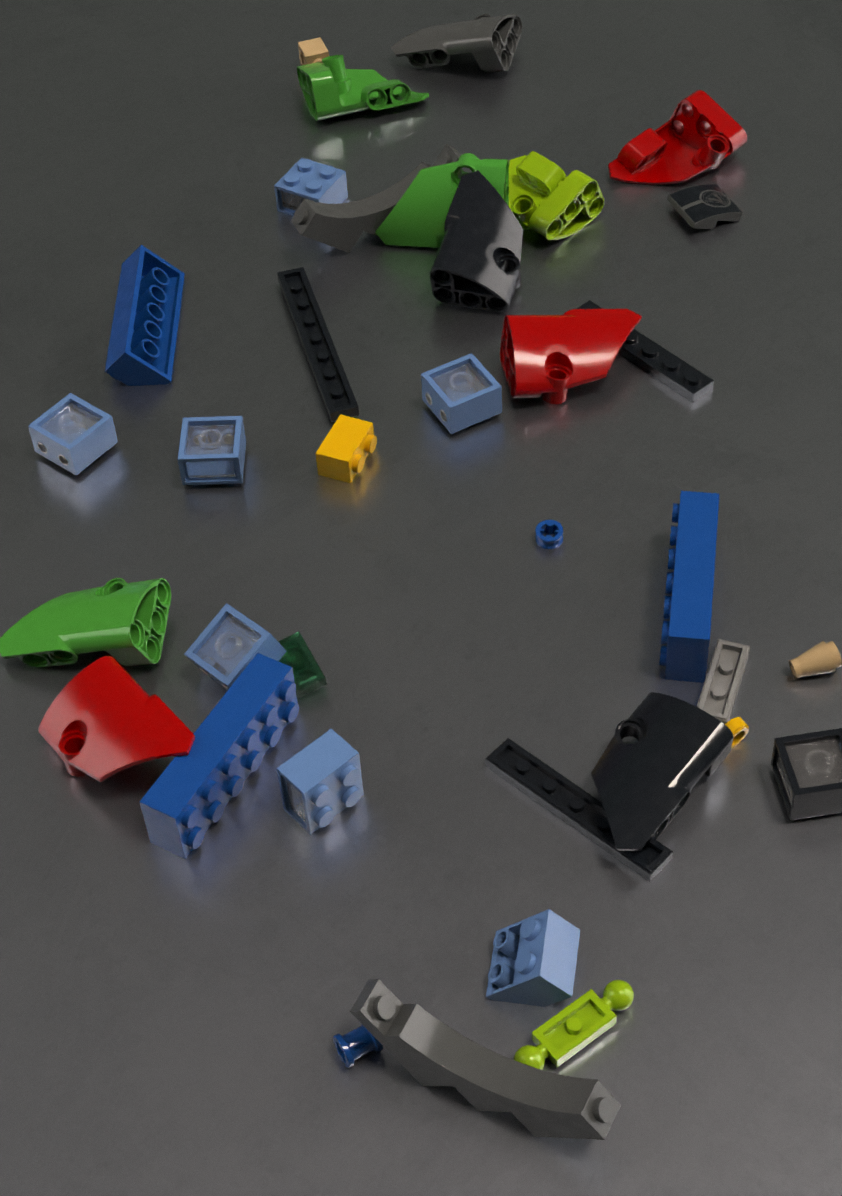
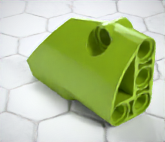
(549, 200)

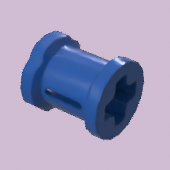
(355, 1045)

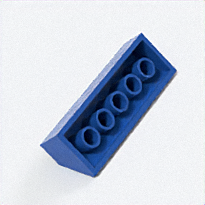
(145, 320)

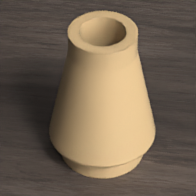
(818, 660)

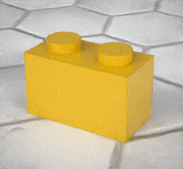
(345, 448)

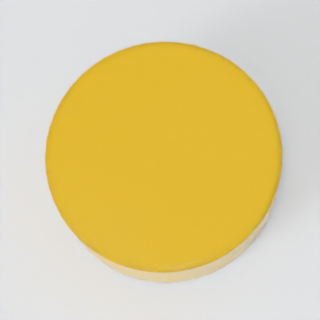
(739, 729)

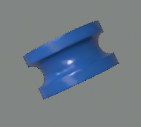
(549, 527)

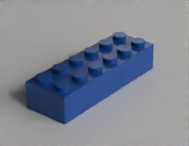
(690, 587)
(223, 755)

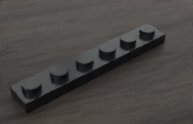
(662, 364)

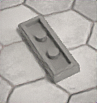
(723, 679)

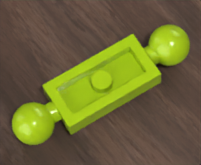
(576, 1026)

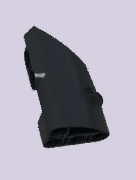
(479, 250)
(652, 779)

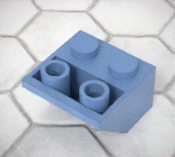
(534, 961)

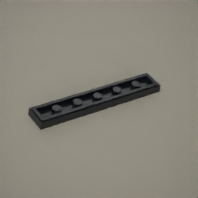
(571, 805)

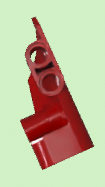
(685, 146)
(561, 351)
(111, 723)

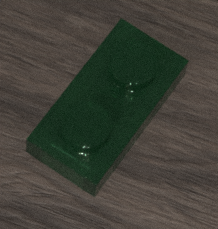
(306, 670)

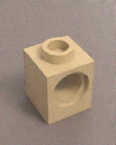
(312, 51)

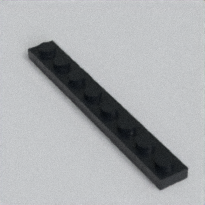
(318, 344)

